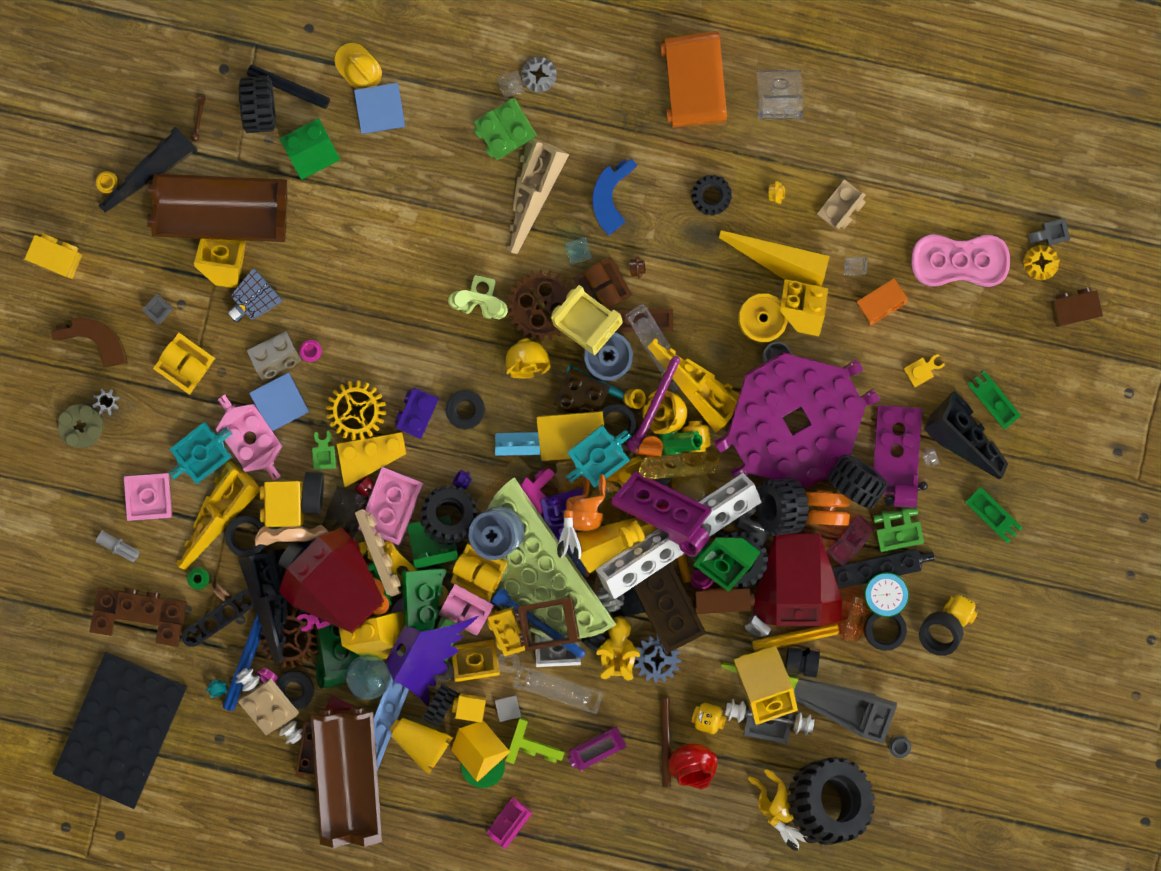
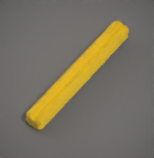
(796, 636)

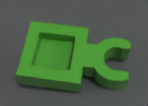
(323, 456)

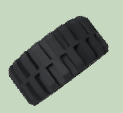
(808, 807)

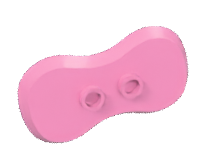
(944, 260)

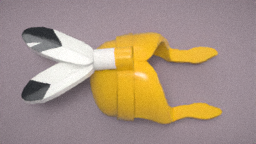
(777, 811)

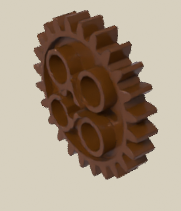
(524, 315)

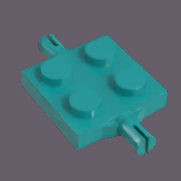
(200, 453)
(598, 455)

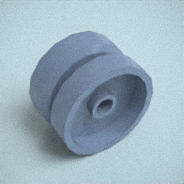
(613, 368)
(496, 533)

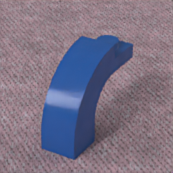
(603, 206)

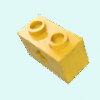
(469, 707)

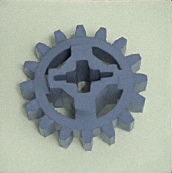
(647, 659)

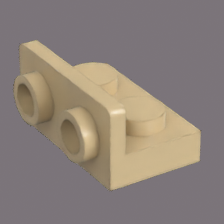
(841, 205)

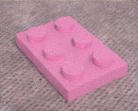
(393, 504)

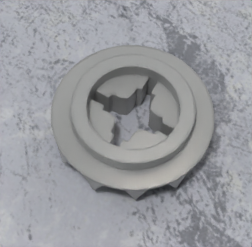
(544, 83)

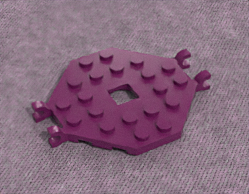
(779, 389)

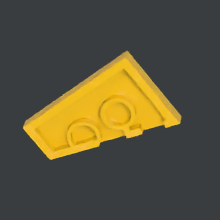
(368, 455)

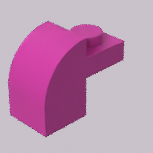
(533, 489)

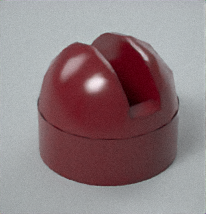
(365, 484)

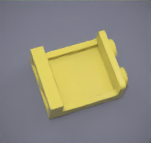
(586, 320)

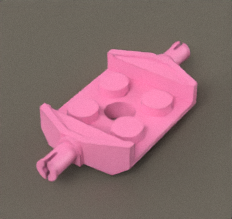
(251, 456)

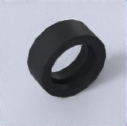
(627, 412)
(312, 493)
(229, 538)
(902, 631)
(934, 646)

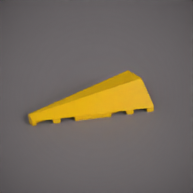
(782, 260)
(709, 396)
(229, 497)
(605, 542)

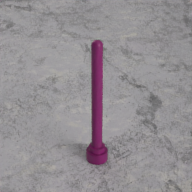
(634, 442)

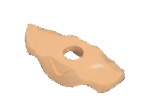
(288, 534)

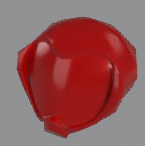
(693, 765)

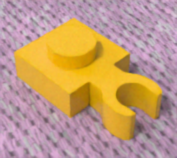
(921, 371)

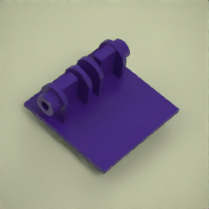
(554, 508)

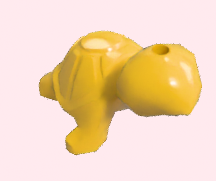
(618, 652)

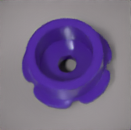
(462, 479)

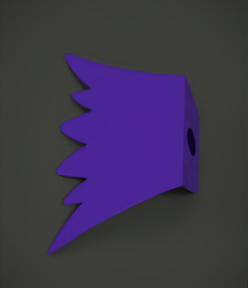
(423, 656)

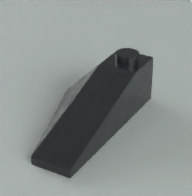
(957, 431)

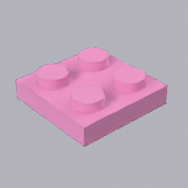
(148, 496)

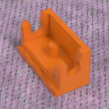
(882, 302)

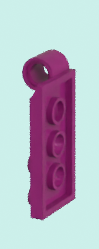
(898, 472)
(680, 518)

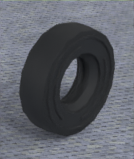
(455, 419)
(304, 681)

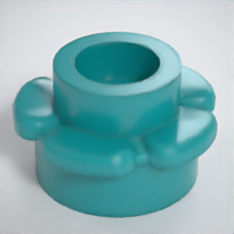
(216, 688)

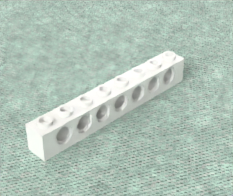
(657, 550)

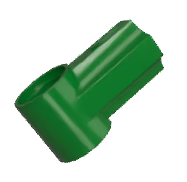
(680, 442)

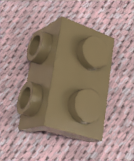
(274, 356)

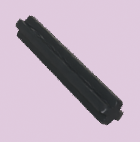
(291, 87)

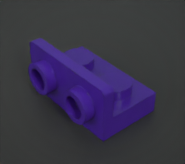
(416, 413)

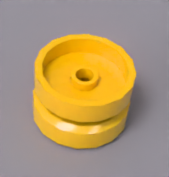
(749, 318)

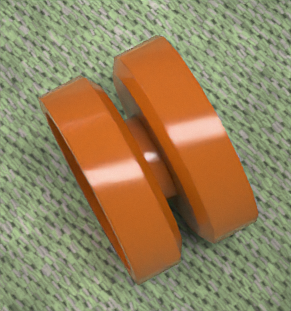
(825, 508)

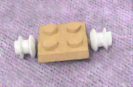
(268, 706)

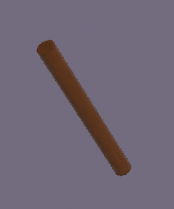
(665, 735)

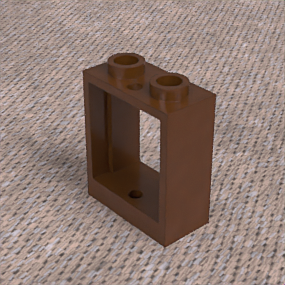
(722, 601)
(570, 617)

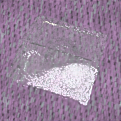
(779, 94)

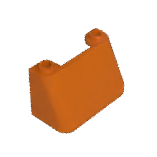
(695, 79)

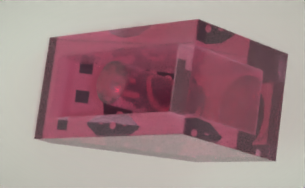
(850, 540)

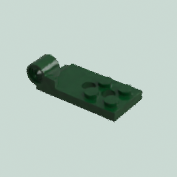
(332, 658)

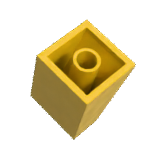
(375, 635)
(766, 684)

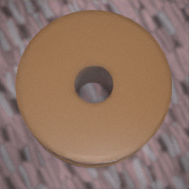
(220, 591)

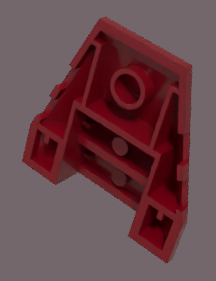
(332, 582)

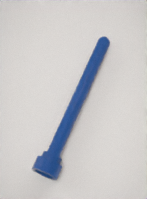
(503, 599)

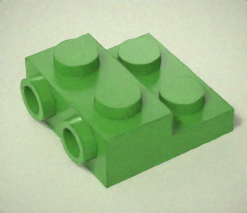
(504, 129)

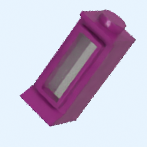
(596, 749)

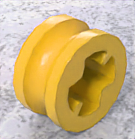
(639, 401)

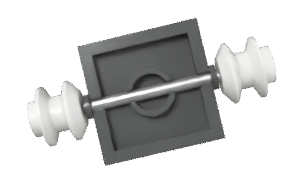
(772, 730)

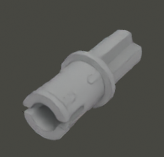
(117, 546)

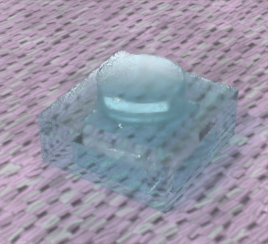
(578, 250)

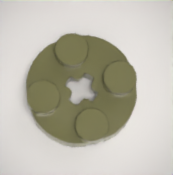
(74, 437)

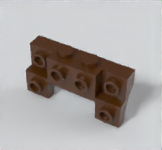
(140, 608)

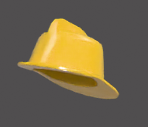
(358, 66)

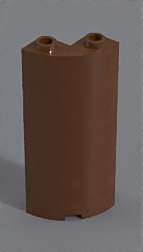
(218, 207)
(346, 777)

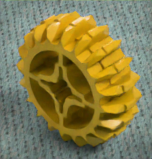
(346, 393)

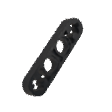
(221, 620)

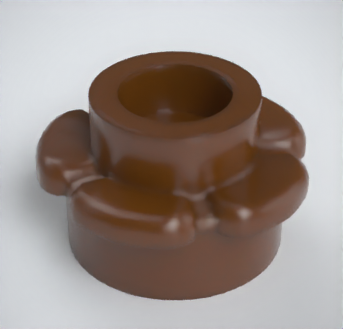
(637, 267)

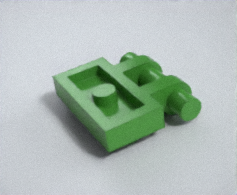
(901, 535)

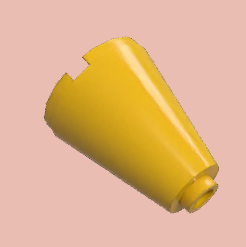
(420, 742)

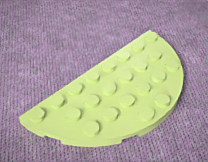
(540, 575)

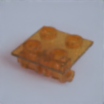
(853, 628)

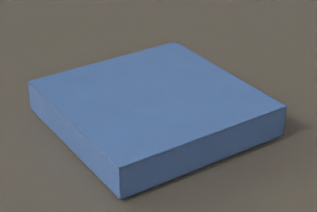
(379, 108)
(279, 402)

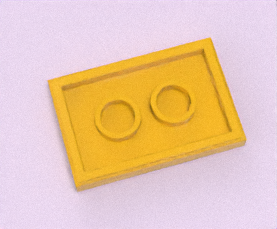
(564, 431)

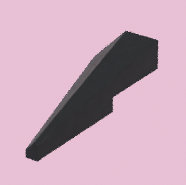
(160, 160)
(264, 581)

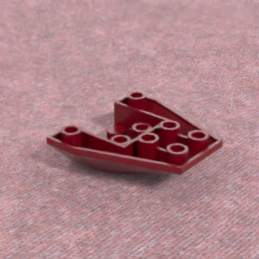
(798, 584)

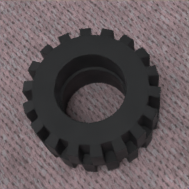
(257, 104)
(857, 481)
(451, 497)
(782, 506)
(759, 564)

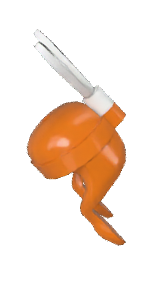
(582, 516)

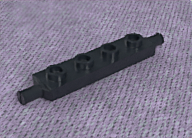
(896, 563)

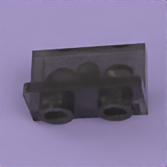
(342, 511)

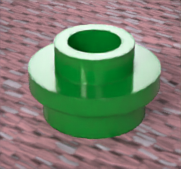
(205, 578)

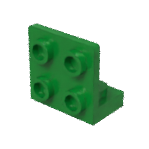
(427, 551)

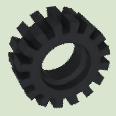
(711, 181)
(439, 705)

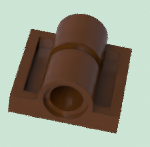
(604, 283)

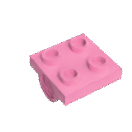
(464, 605)

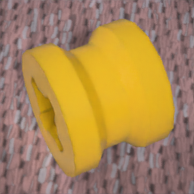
(631, 534)

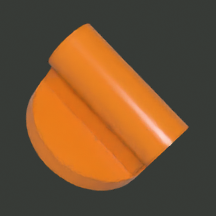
(651, 446)

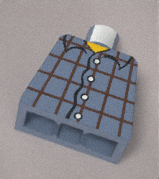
(253, 297)

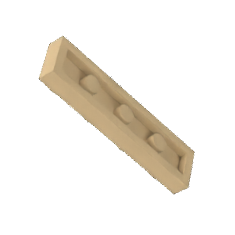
(382, 561)

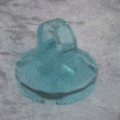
(368, 677)

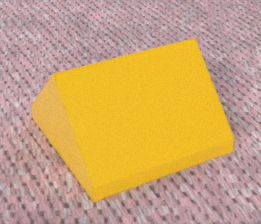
(475, 660)
(478, 749)

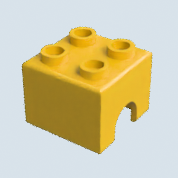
(282, 503)

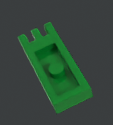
(994, 400)
(992, 514)

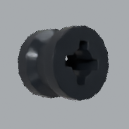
(594, 642)

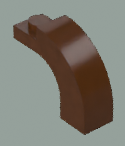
(106, 339)

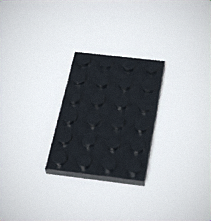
(120, 730)

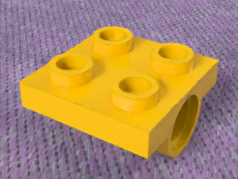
(184, 363)
(478, 574)

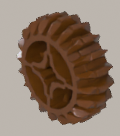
(296, 645)

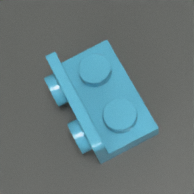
(517, 444)

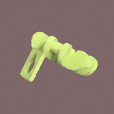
(467, 300)

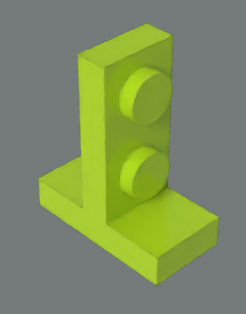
(530, 746)

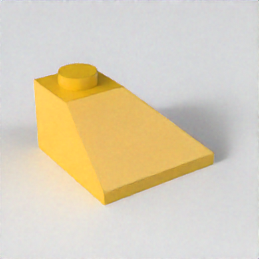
(221, 261)

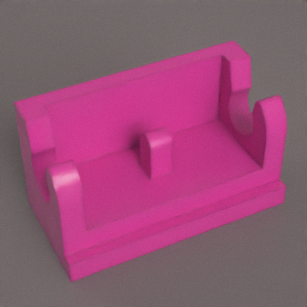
(509, 822)

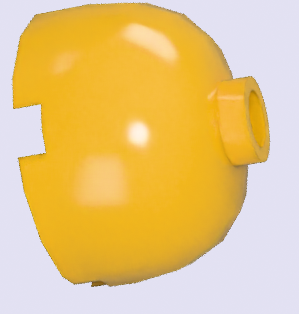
(526, 358)
(670, 414)

